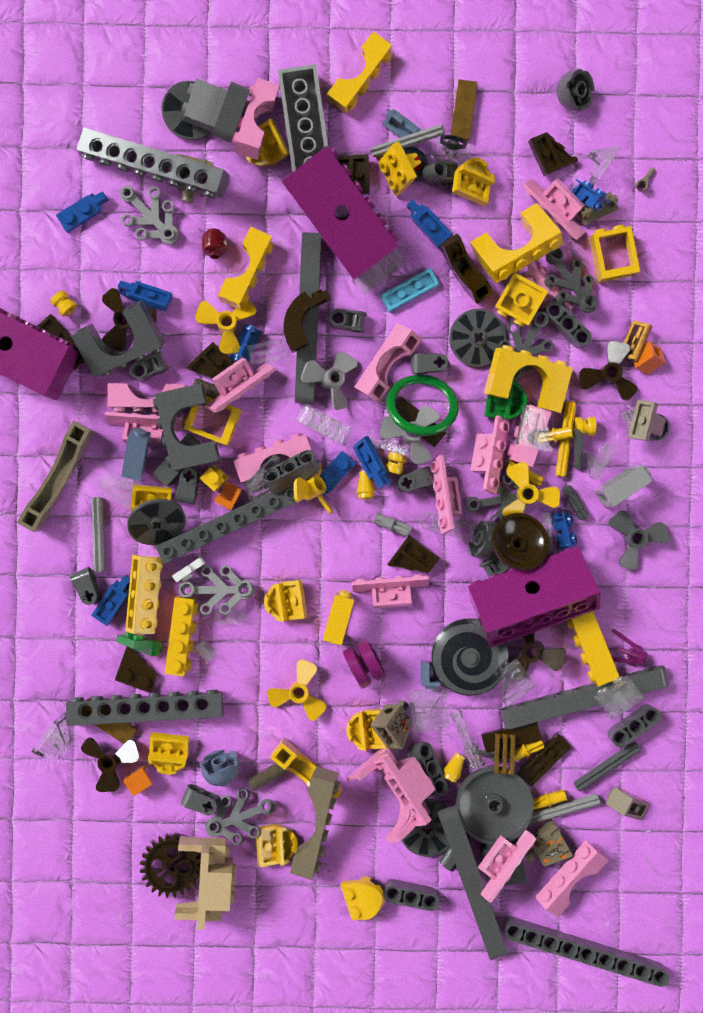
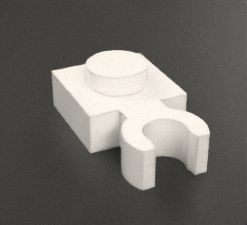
(185, 573)

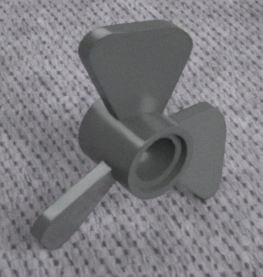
(622, 522)

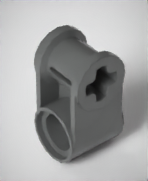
(440, 172)
(349, 320)
(424, 363)
(150, 366)
(418, 479)
(187, 490)
(496, 565)
(85, 584)
(197, 799)

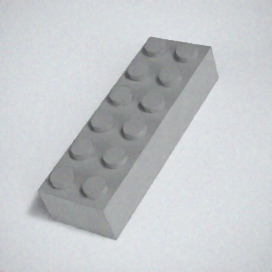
(302, 113)

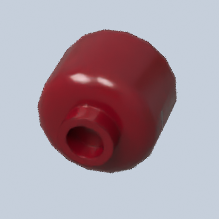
(214, 243)

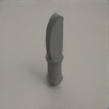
(578, 440)
(487, 754)

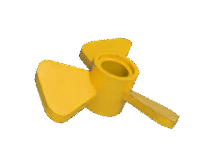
(209, 315)
(520, 476)
(311, 488)
(313, 706)

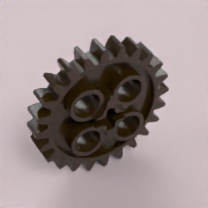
(182, 877)

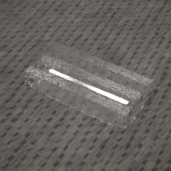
(252, 355)

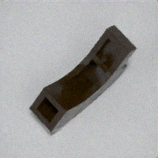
(464, 270)
(295, 315)

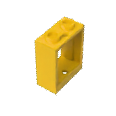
(617, 273)
(234, 417)
(339, 617)

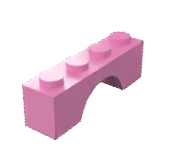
(262, 101)
(398, 344)
(122, 396)
(248, 465)
(584, 862)

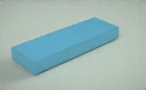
(409, 290)

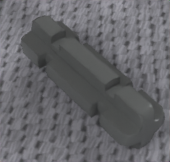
(575, 502)

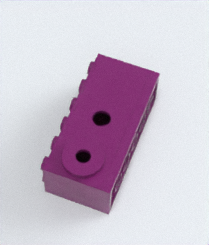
(319, 189)
(34, 356)
(536, 598)

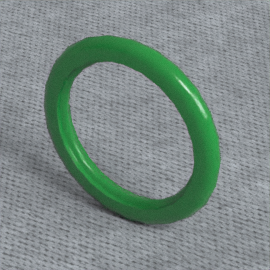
(420, 430)

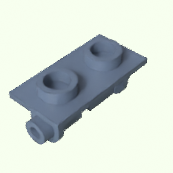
(399, 124)

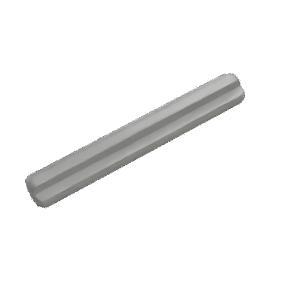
(409, 140)
(98, 534)
(565, 808)

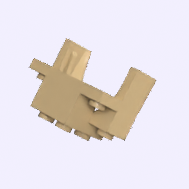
(215, 883)

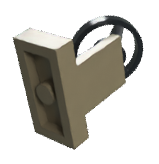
(647, 422)

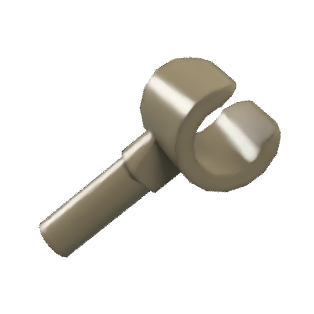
(645, 179)

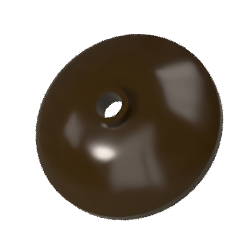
(529, 536)

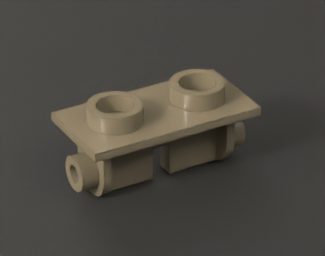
(589, 215)

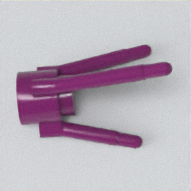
(635, 655)

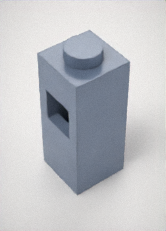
(136, 454)

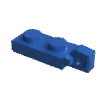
(81, 211)
(428, 223)
(151, 295)
(371, 462)
(336, 471)
(112, 601)

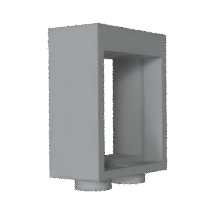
(623, 485)

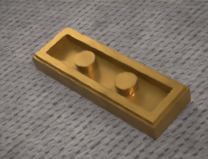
(464, 109)
(119, 731)

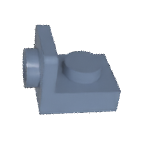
(426, 673)

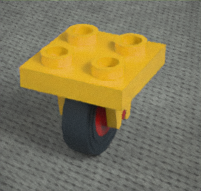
(402, 166)

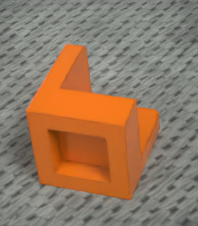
(650, 358)
(229, 496)
(138, 780)

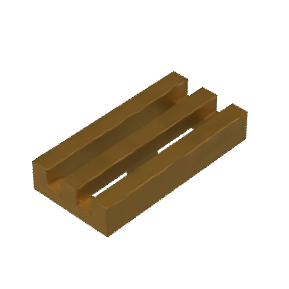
(639, 340)
(504, 756)

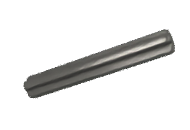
(607, 766)

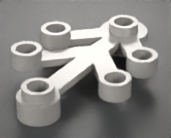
(151, 217)
(219, 590)

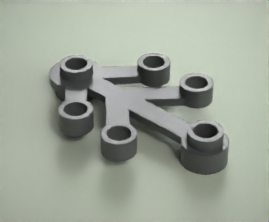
(585, 300)
(526, 345)
(506, 498)
(236, 818)

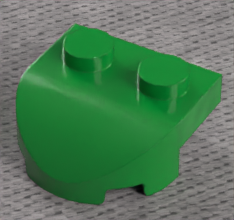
(508, 407)
(140, 643)

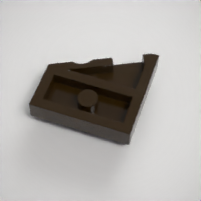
(550, 154)
(360, 168)
(210, 362)
(414, 556)
(136, 672)

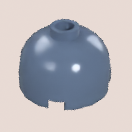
(220, 767)

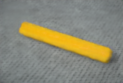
(564, 446)

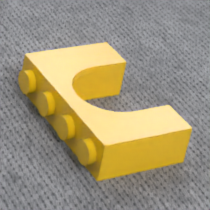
(503, 263)
(554, 376)

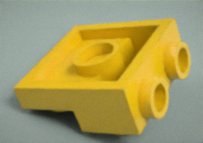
(521, 299)

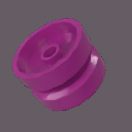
(366, 662)

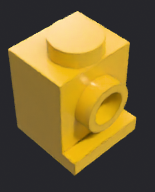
(214, 478)

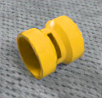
(63, 303)
(586, 426)
(393, 467)

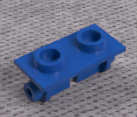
(596, 198)
(247, 337)
(564, 523)

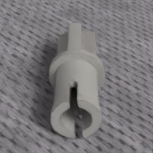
(392, 524)

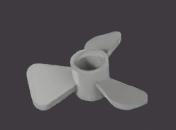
(315, 373)
(419, 453)

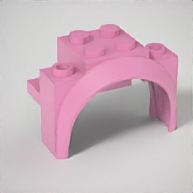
(408, 784)

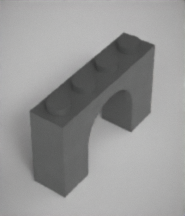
(102, 359)
(169, 406)

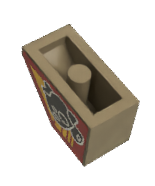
(627, 803)

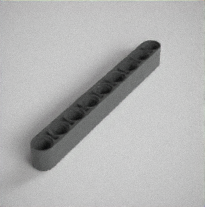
(310, 283)
(576, 699)
(472, 882)
(592, 957)

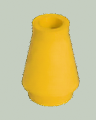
(365, 487)
(454, 768)

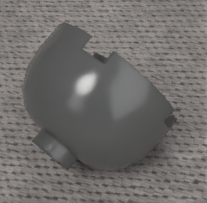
(575, 90)
(482, 543)

